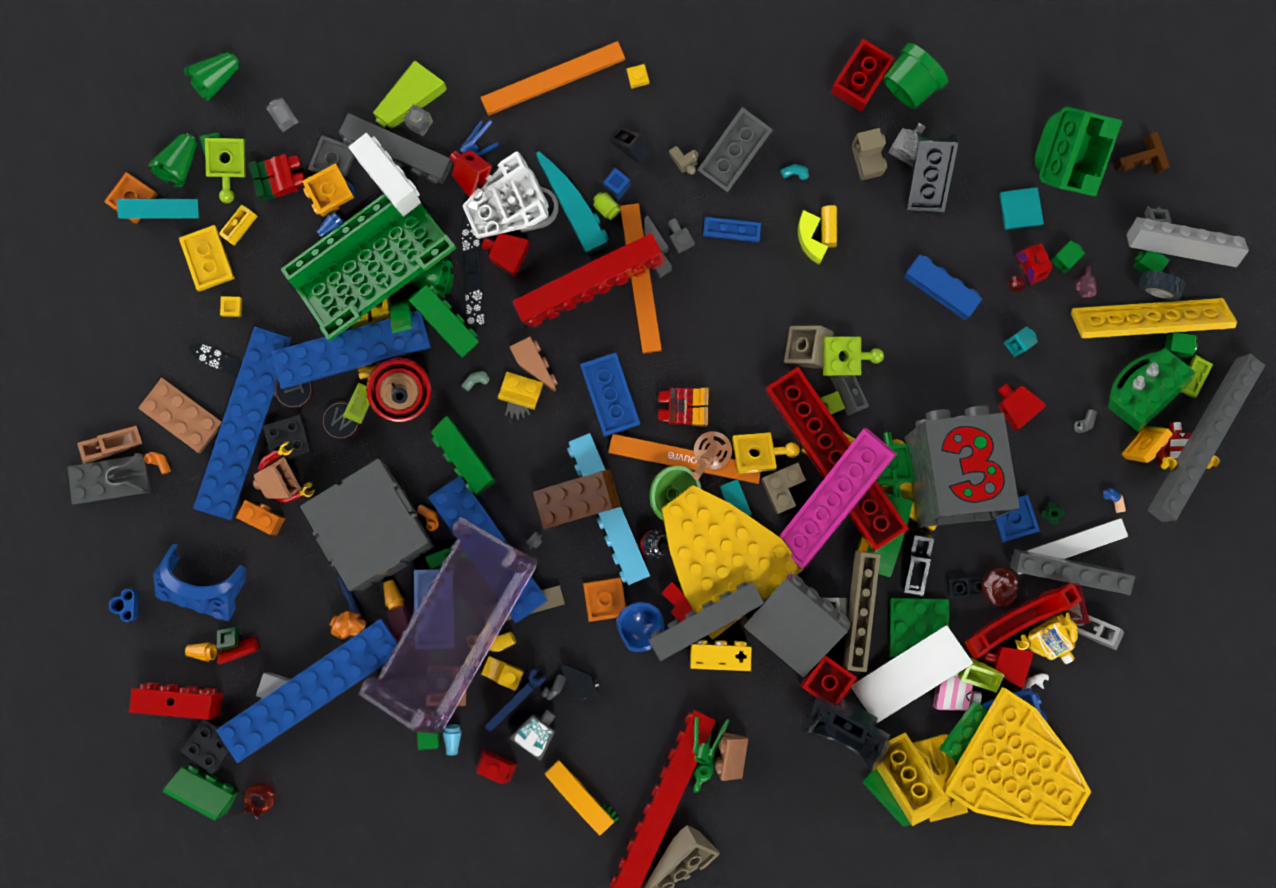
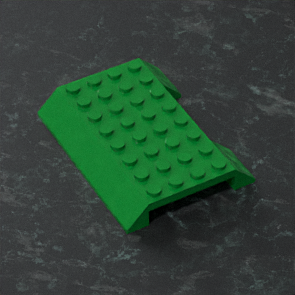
(365, 262)

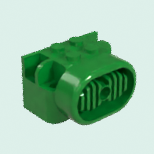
(1076, 150)

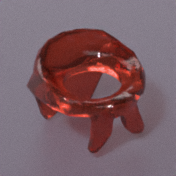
(263, 791)

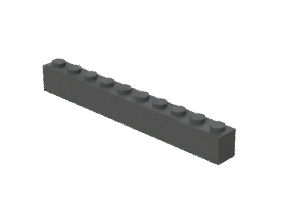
(1206, 438)

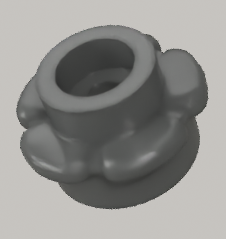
(535, 540)

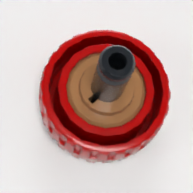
(398, 389)

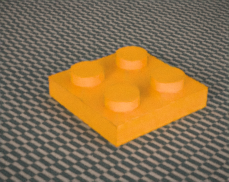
(1147, 444)

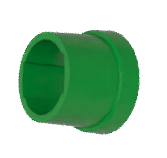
(914, 76)

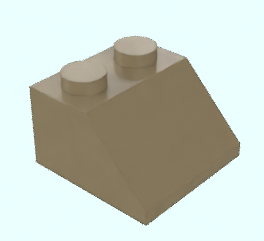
(806, 346)

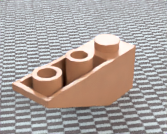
(529, 359)

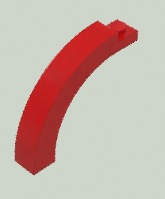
(1021, 618)

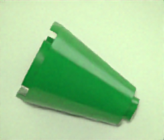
(212, 74)
(175, 160)
(437, 276)

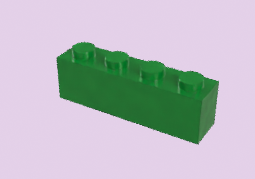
(443, 320)

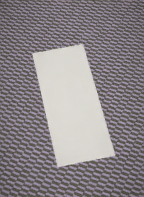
(912, 674)

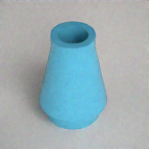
(452, 738)

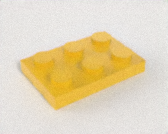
(206, 258)

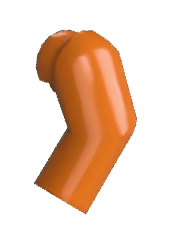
(431, 517)

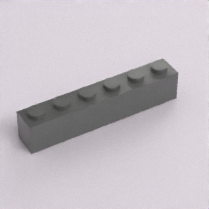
(402, 151)
(1072, 572)
(705, 621)

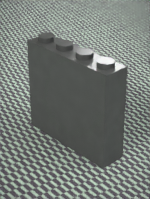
(797, 624)

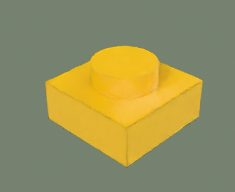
(637, 76)
(231, 307)

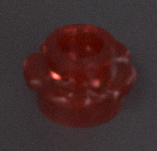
(1016, 283)

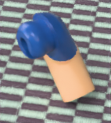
(1116, 497)

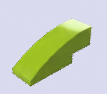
(981, 676)

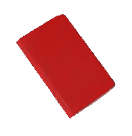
(244, 648)

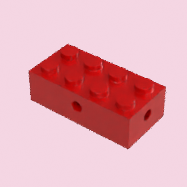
(176, 701)

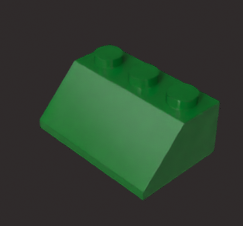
(201, 792)

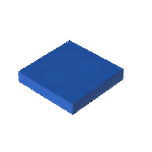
(1018, 522)

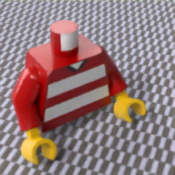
(1170, 452)

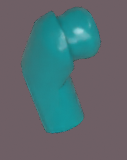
(796, 169)

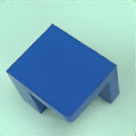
(617, 183)

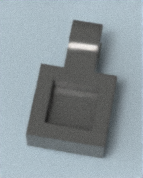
(681, 238)

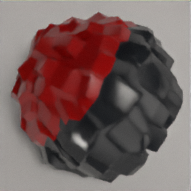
(652, 544)

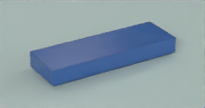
(732, 229)

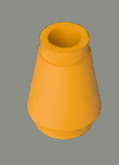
(392, 595)
(202, 651)

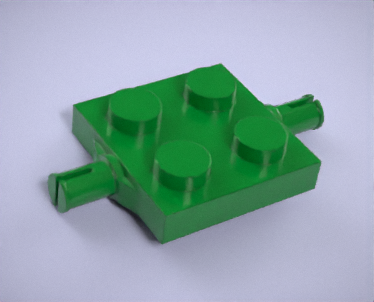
(899, 469)

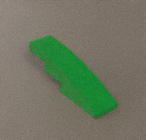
(401, 315)

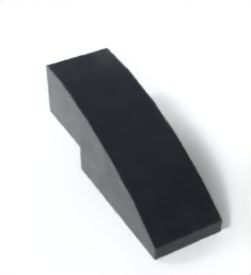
(918, 563)

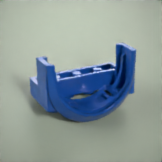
(212, 600)

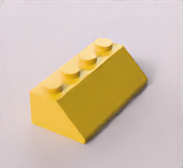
(911, 780)

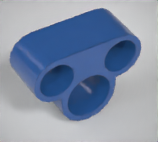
(130, 605)

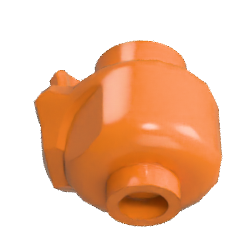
(347, 625)

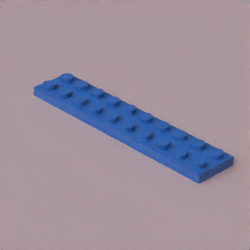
(241, 426)
(308, 691)

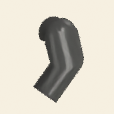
(1087, 423)
(556, 688)

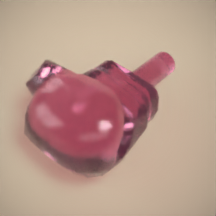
(1087, 286)

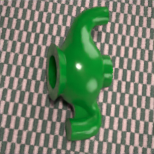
(702, 773)

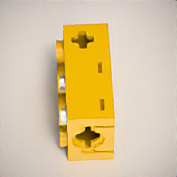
(720, 655)

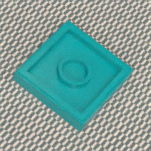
(1021, 208)

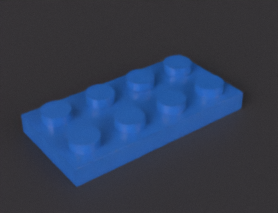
(610, 394)

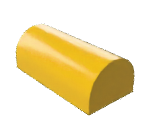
(238, 225)
(829, 226)

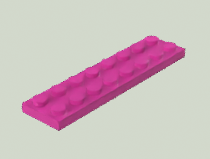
(836, 496)

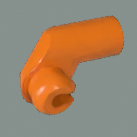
(158, 459)

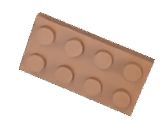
(180, 415)

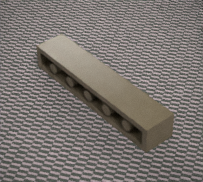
(861, 610)

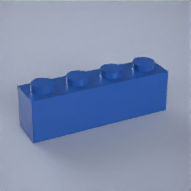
(943, 287)

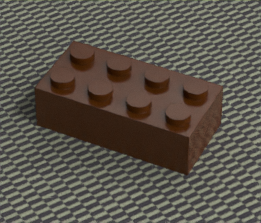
(577, 499)

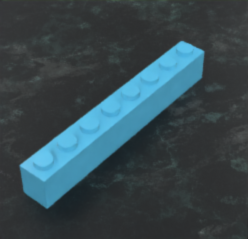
(614, 520)

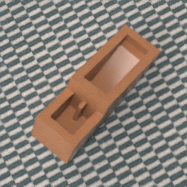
(109, 444)

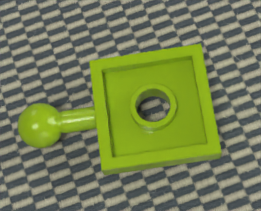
(216, 168)
(852, 348)

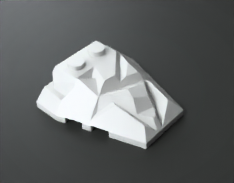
(507, 200)

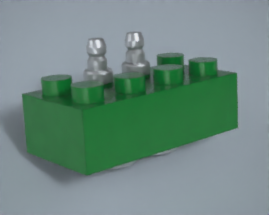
(1149, 387)

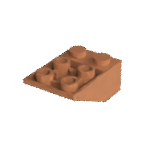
(732, 756)

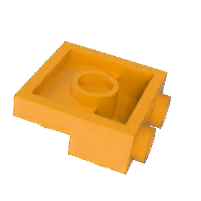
(327, 190)

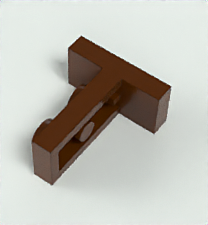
(1155, 154)

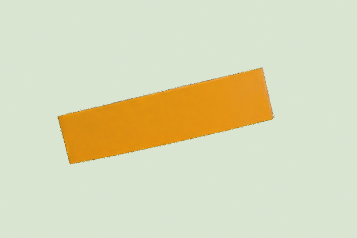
(579, 797)

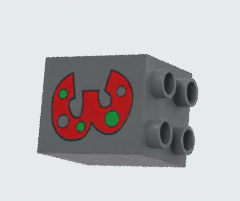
(961, 467)

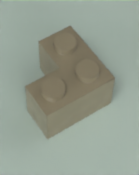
(867, 154)
(777, 487)

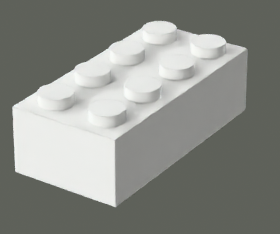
(385, 173)

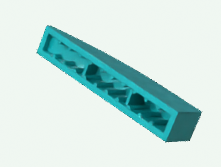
(576, 209)

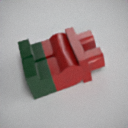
(276, 176)

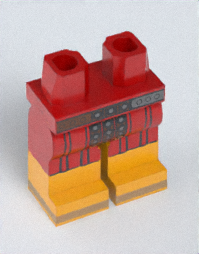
(679, 403)

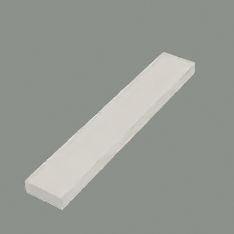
(1083, 540)

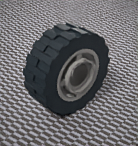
(1161, 285)

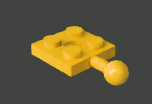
(763, 444)

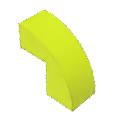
(806, 228)

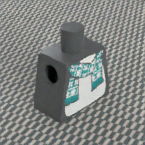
(535, 734)

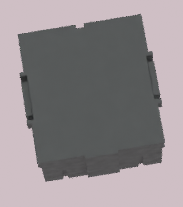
(367, 526)

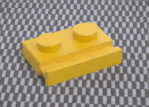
(520, 390)

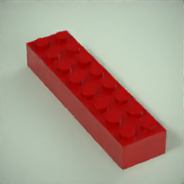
(589, 280)

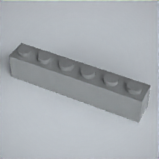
(1187, 242)

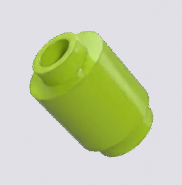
(606, 205)

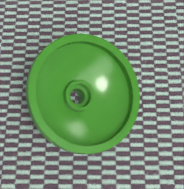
(671, 478)

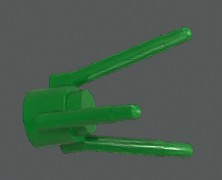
(704, 751)

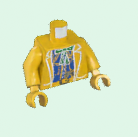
(1052, 639)

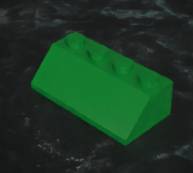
(463, 456)

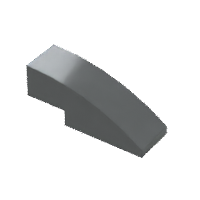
(650, 228)

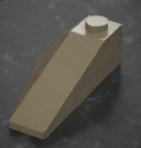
(684, 855)

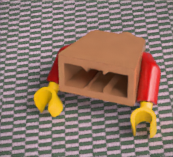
(277, 479)

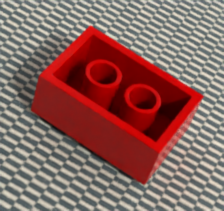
(862, 75)

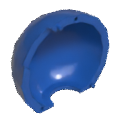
(637, 623)

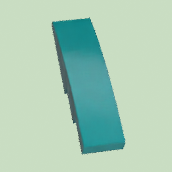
(157, 208)

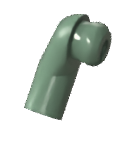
(475, 377)

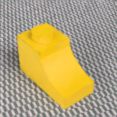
(503, 673)

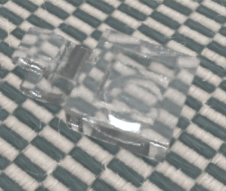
(909, 142)

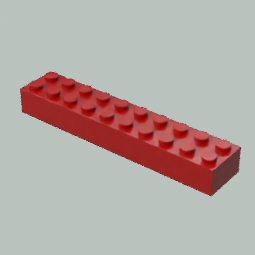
(825, 445)

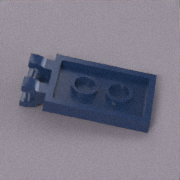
(533, 682)

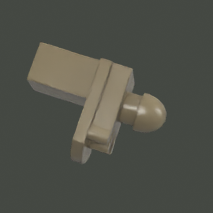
(686, 162)

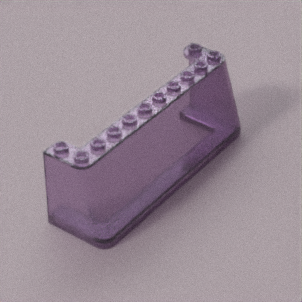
(451, 630)

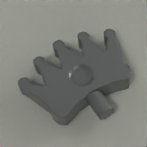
(513, 408)

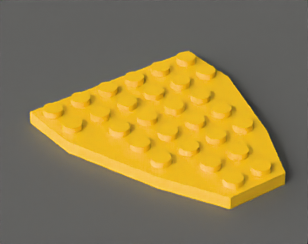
(720, 548)
(1018, 768)

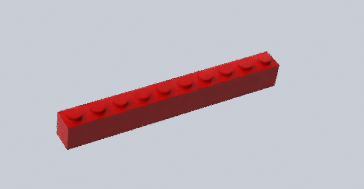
(663, 805)

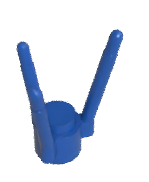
(470, 144)

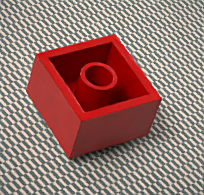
(828, 681)

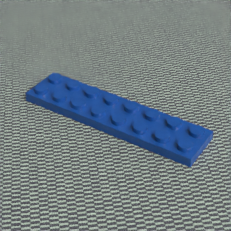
(348, 351)
(456, 502)

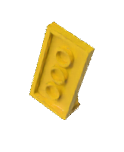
(941, 768)

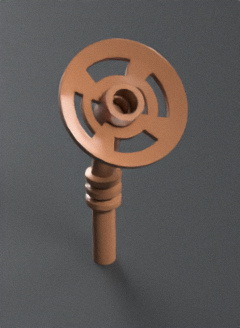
(709, 455)

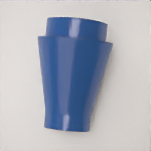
(330, 223)

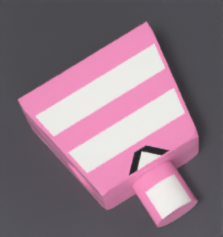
(955, 695)

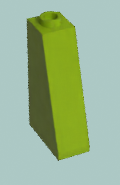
(415, 87)

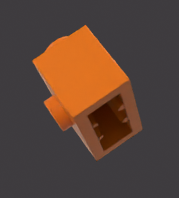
(260, 517)

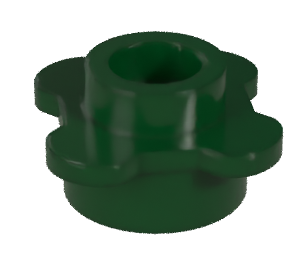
(1046, 514)

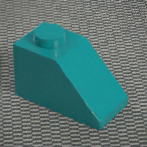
(1021, 341)

